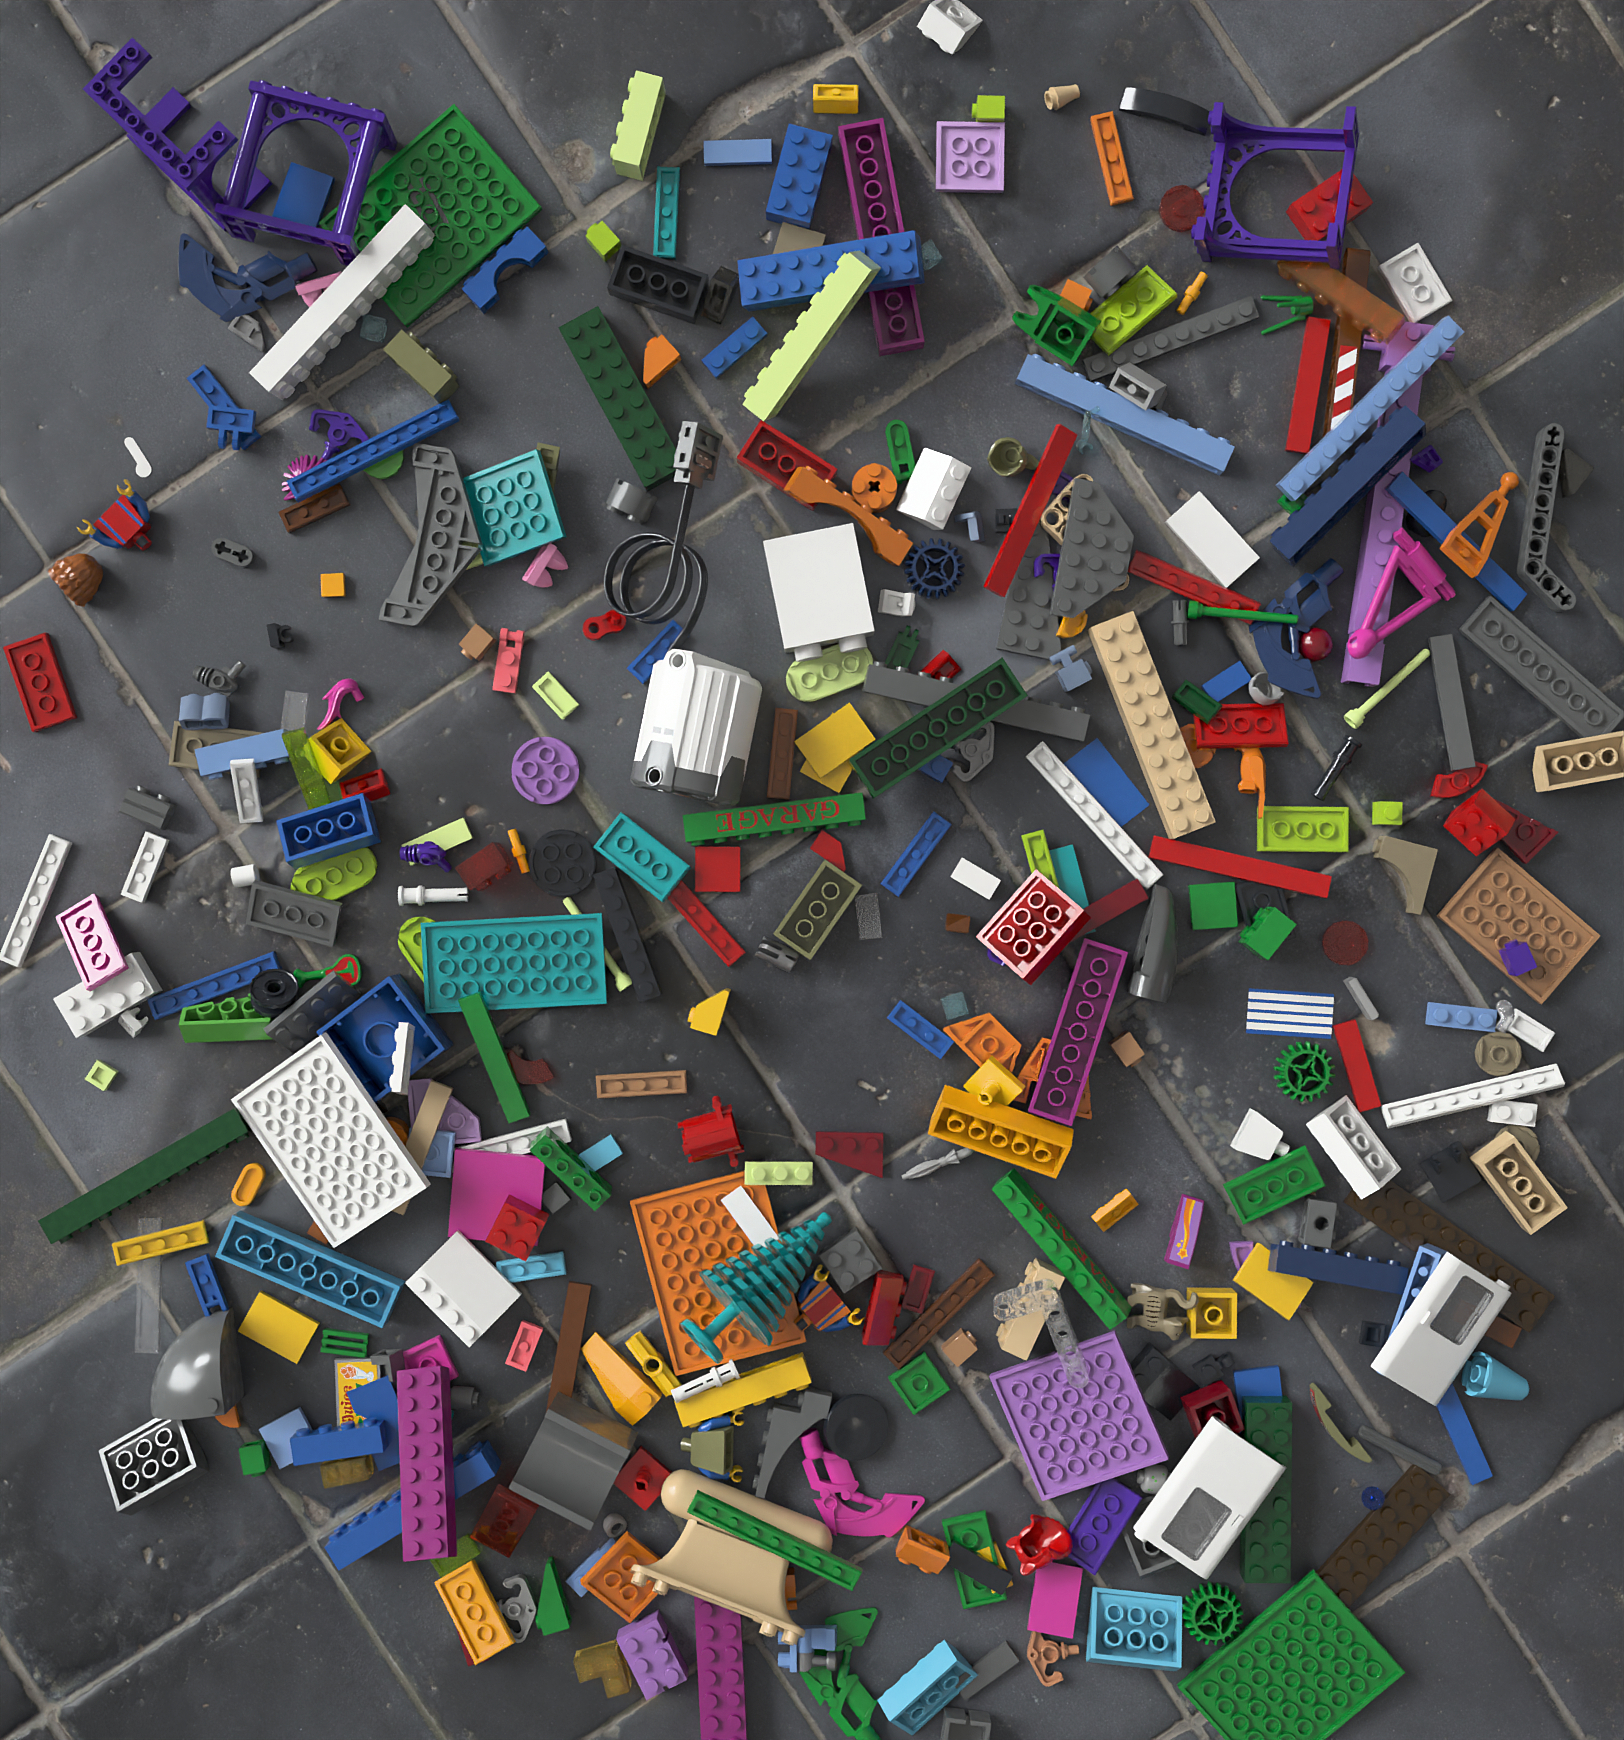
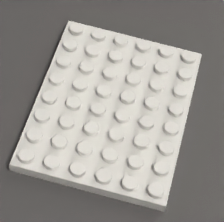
(330, 1140)

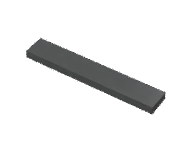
(1451, 702)

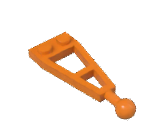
(1463, 552)

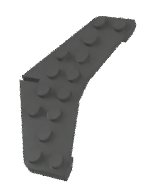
(444, 525)

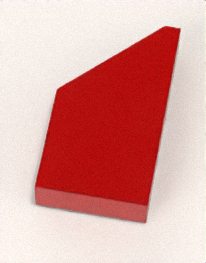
(829, 849)

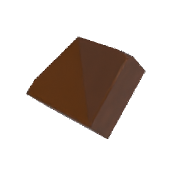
(957, 923)

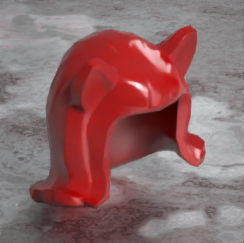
(1040, 1544)

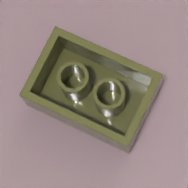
(422, 366)

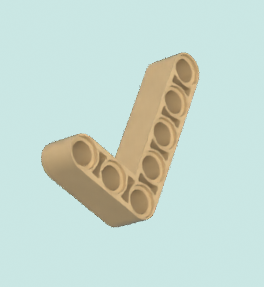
(1060, 512)

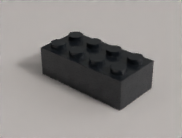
(658, 284)

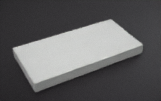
(1212, 539)

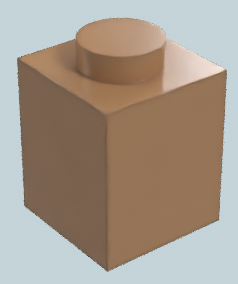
(476, 643)
(1126, 1049)
(960, 1346)

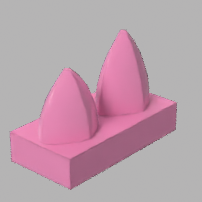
(311, 289)
(546, 557)

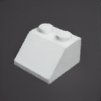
(949, 24)

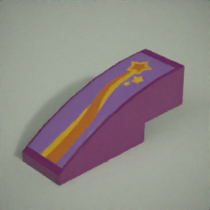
(1184, 1231)

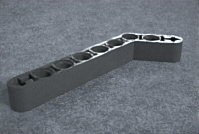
(1544, 516)

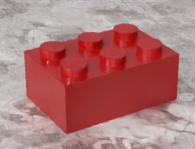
(1318, 207)

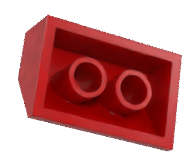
(883, 1308)

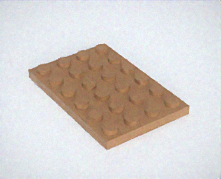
(1508, 904)

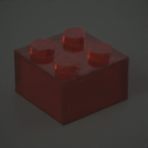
(485, 866)

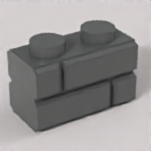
(148, 808)

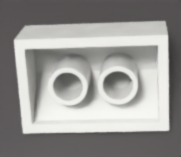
(933, 489)

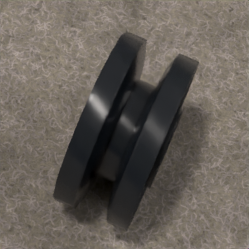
(273, 992)

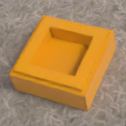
(333, 585)

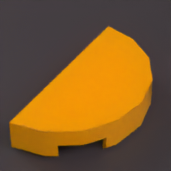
(1072, 626)

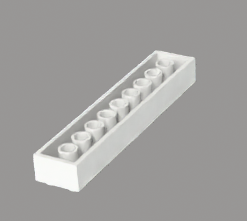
(343, 303)

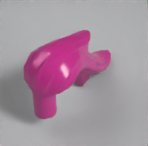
(335, 696)

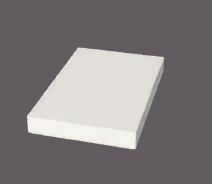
(1414, 283)

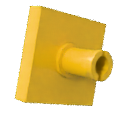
(994, 1084)

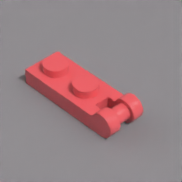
(508, 661)

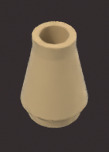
(1060, 96)

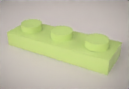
(778, 1173)

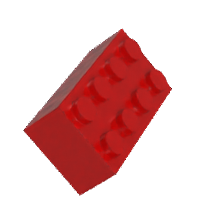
(776, 458)

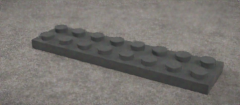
(1540, 670)

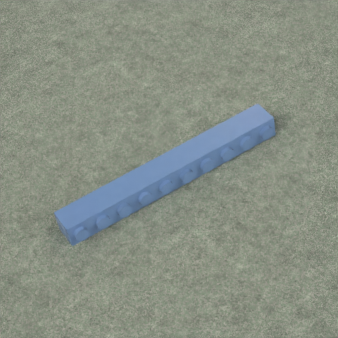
(1369, 408)
(1123, 415)

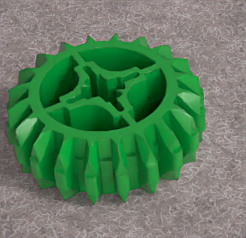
(1309, 1062)
(1220, 1610)

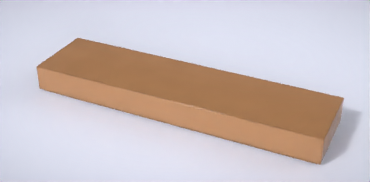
(641, 1084)

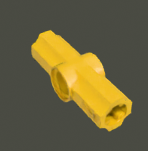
(644, 1351)

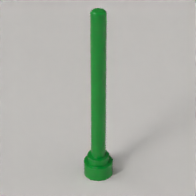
(1197, 610)

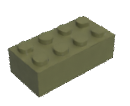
(817, 909)

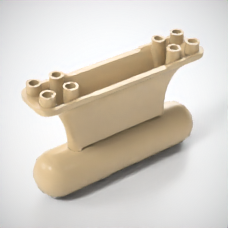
(724, 1566)

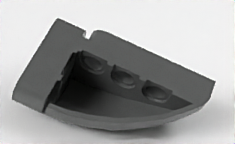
(1157, 974)

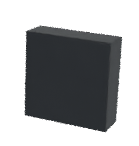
(1372, 1334)

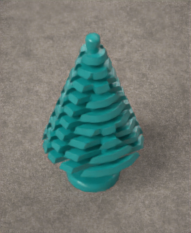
(757, 1285)

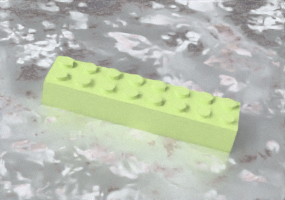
(811, 335)

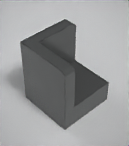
(391, 1360)

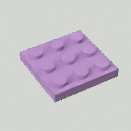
(970, 157)

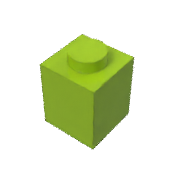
(989, 108)
(603, 240)
(1387, 813)

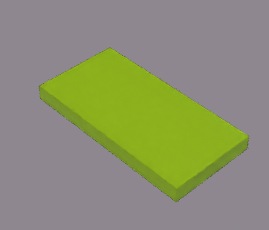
(1131, 309)
(1303, 829)

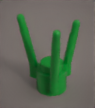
(1299, 305)

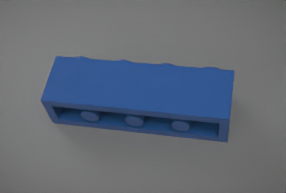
(338, 1442)

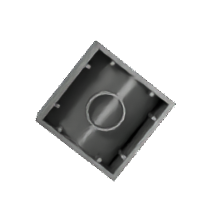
(573, 1460)

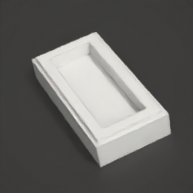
(975, 878)
(1530, 1031)

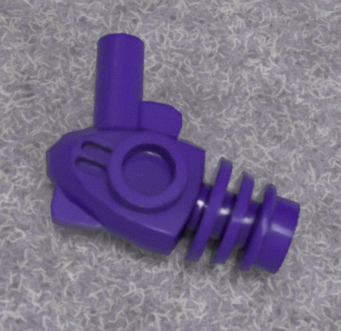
(426, 853)

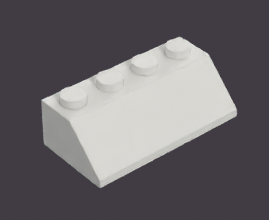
(1353, 1147)

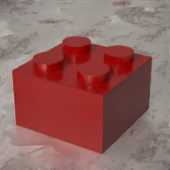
(1479, 822)
(517, 1227)

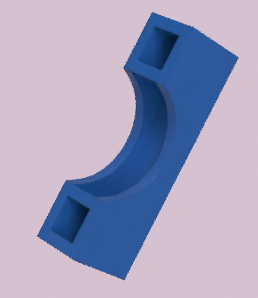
(523, 249)

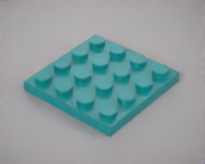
(514, 508)

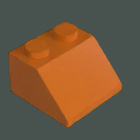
(922, 1550)

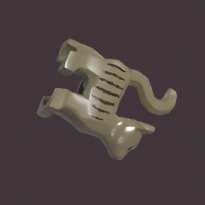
(1155, 1309)

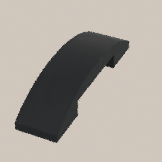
(1165, 107)

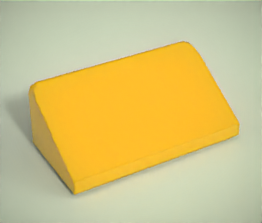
(835, 99)

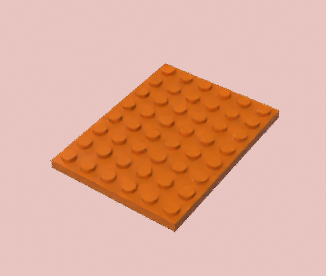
(691, 1232)

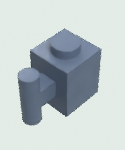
(1072, 673)

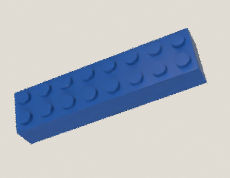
(800, 274)
(385, 1518)

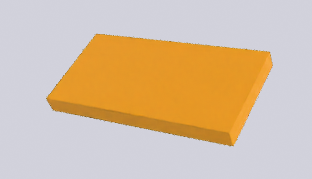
(475, 1612)

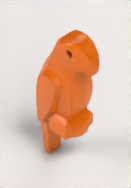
(1253, 775)

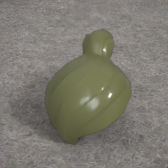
(1010, 458)

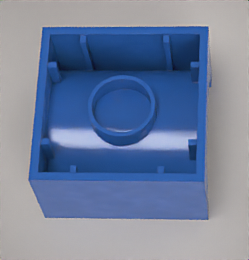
(367, 1034)

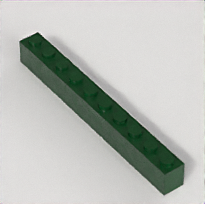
(144, 1175)

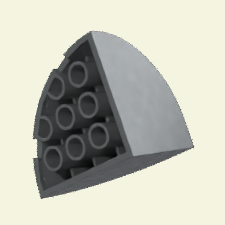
(199, 1371)

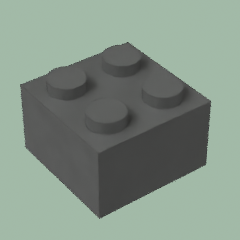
(850, 1259)

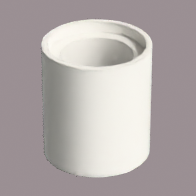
(244, 875)

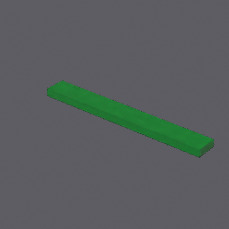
(774, 1540)

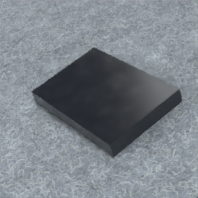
(1254, 896)

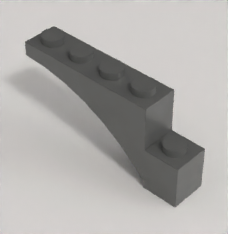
(785, 1427)

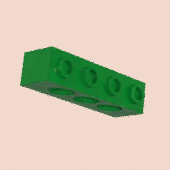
(571, 1168)

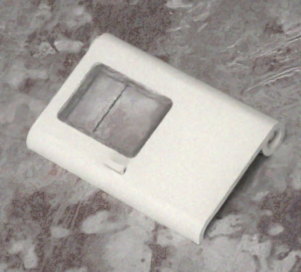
(1441, 1329)
(1205, 1495)

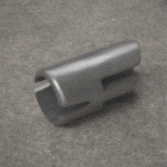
(777, 954)

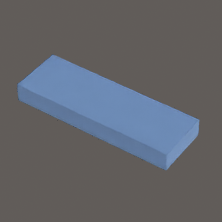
(737, 152)

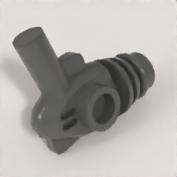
(219, 680)

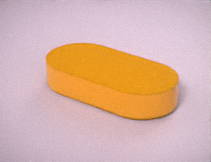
(248, 1184)

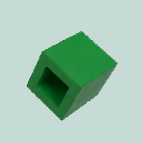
(255, 1458)

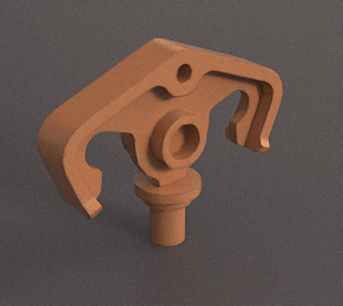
(1042, 1652)

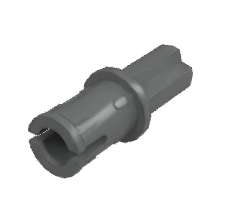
(1180, 622)

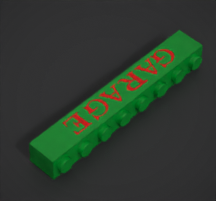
(774, 817)
(1062, 1248)

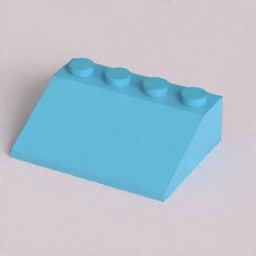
(1135, 1629)

